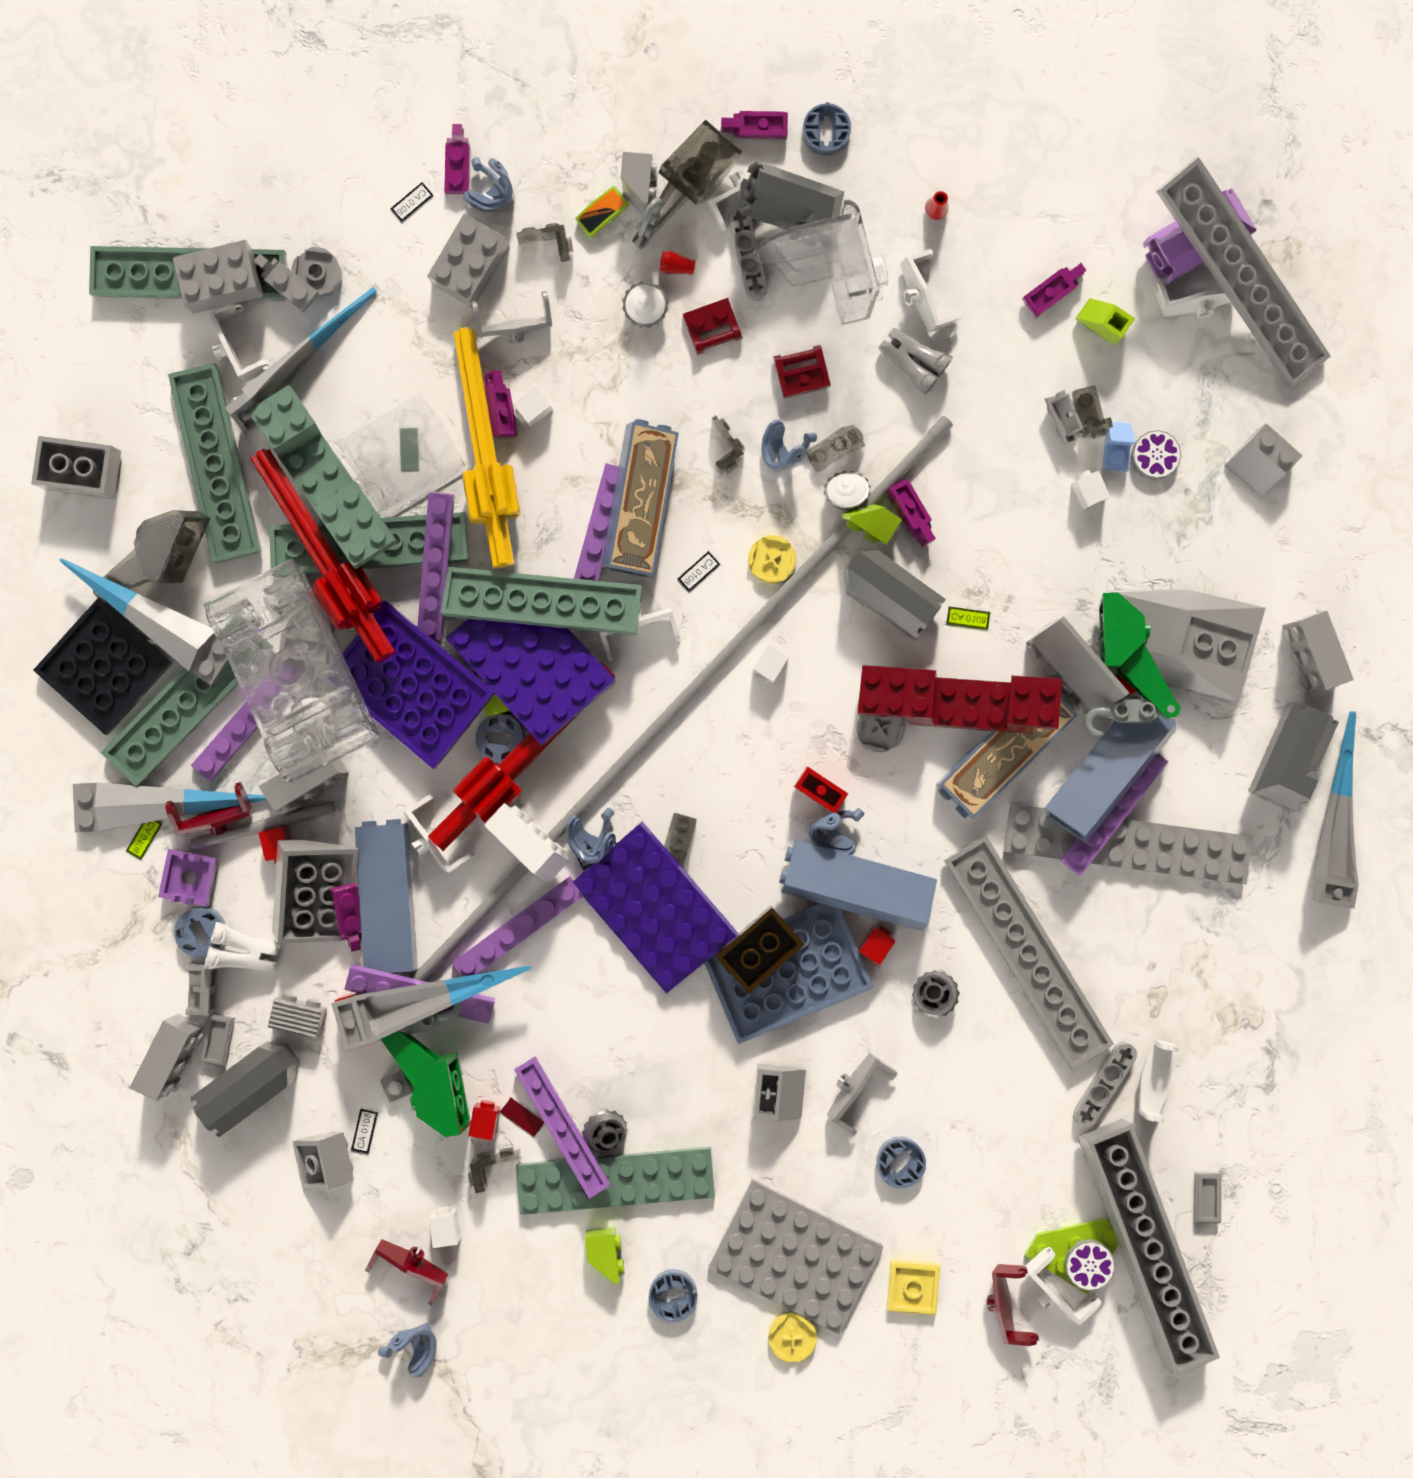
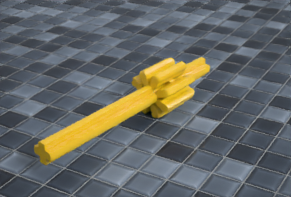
(489, 487)

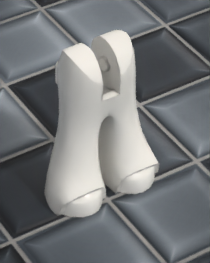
(222, 958)

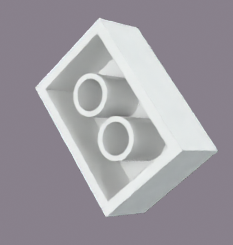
(527, 842)

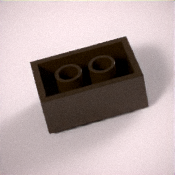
(759, 949)

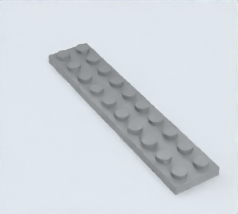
(1243, 272)
(1137, 846)
(1028, 952)

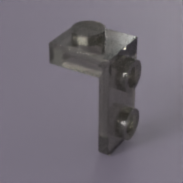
(550, 232)
(1090, 413)
(835, 446)
(729, 461)
(680, 836)
(477, 1176)

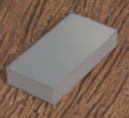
(217, 1039)
(1207, 1197)

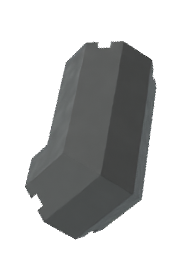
(786, 197)
(892, 592)
(1293, 757)
(245, 1087)

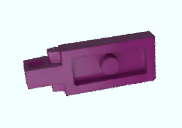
(757, 124)
(457, 162)
(1053, 289)
(500, 406)
(912, 511)
(347, 914)

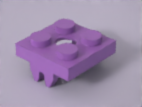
(172, 882)

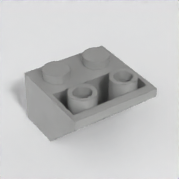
(638, 178)
(778, 1092)

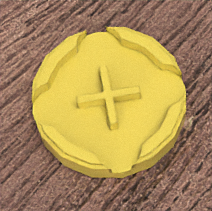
(772, 559)
(792, 1337)

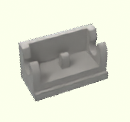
(201, 990)

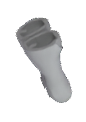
(932, 359)

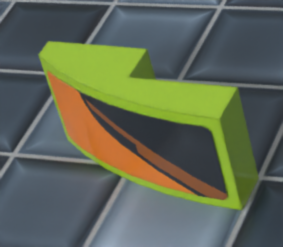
(602, 211)

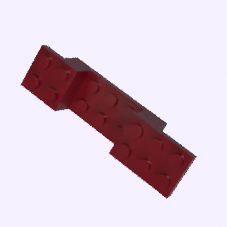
(960, 702)

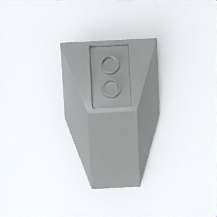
(1200, 639)

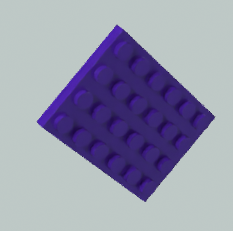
(533, 670)
(420, 690)
(655, 908)

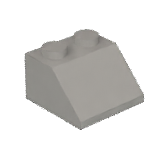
(1263, 459)
(323, 1161)

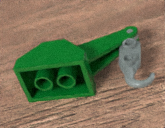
(1125, 654)
(437, 1080)

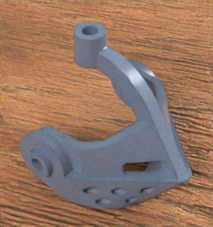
(485, 201)
(773, 442)
(834, 840)
(601, 845)
(422, 1353)

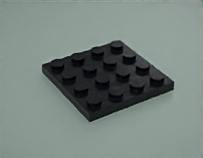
(102, 666)

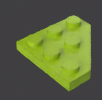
(1065, 1238)

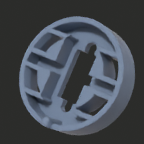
(839, 129)
(501, 726)
(189, 938)
(908, 1169)
(674, 1306)

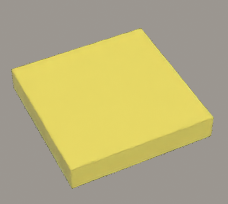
(913, 1287)

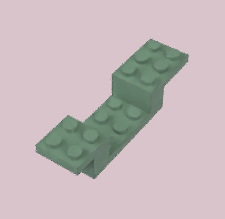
(322, 477)

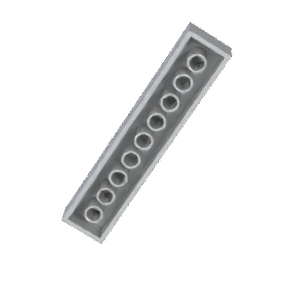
(1149, 1247)

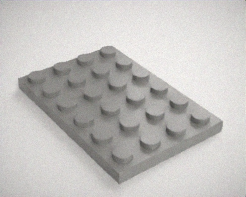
(795, 1256)

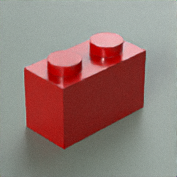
(820, 790)

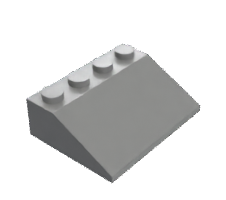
(1077, 665)
(303, 889)

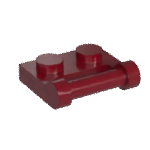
(709, 319)
(805, 378)

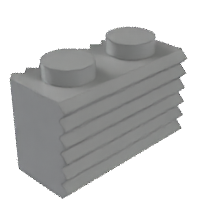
(297, 1016)

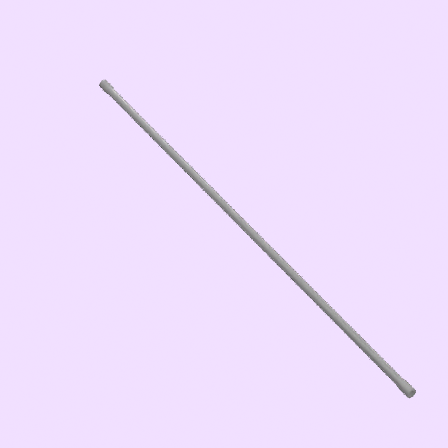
(933, 435)

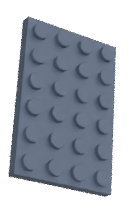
(811, 980)

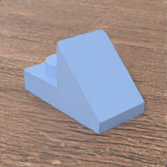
(1117, 447)

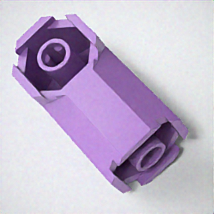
(1173, 254)

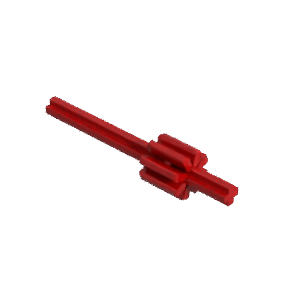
(343, 591)
(489, 788)

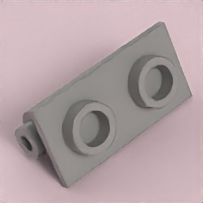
(1066, 427)

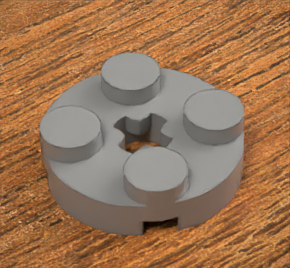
(329, 265)

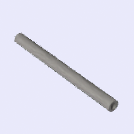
(263, 825)

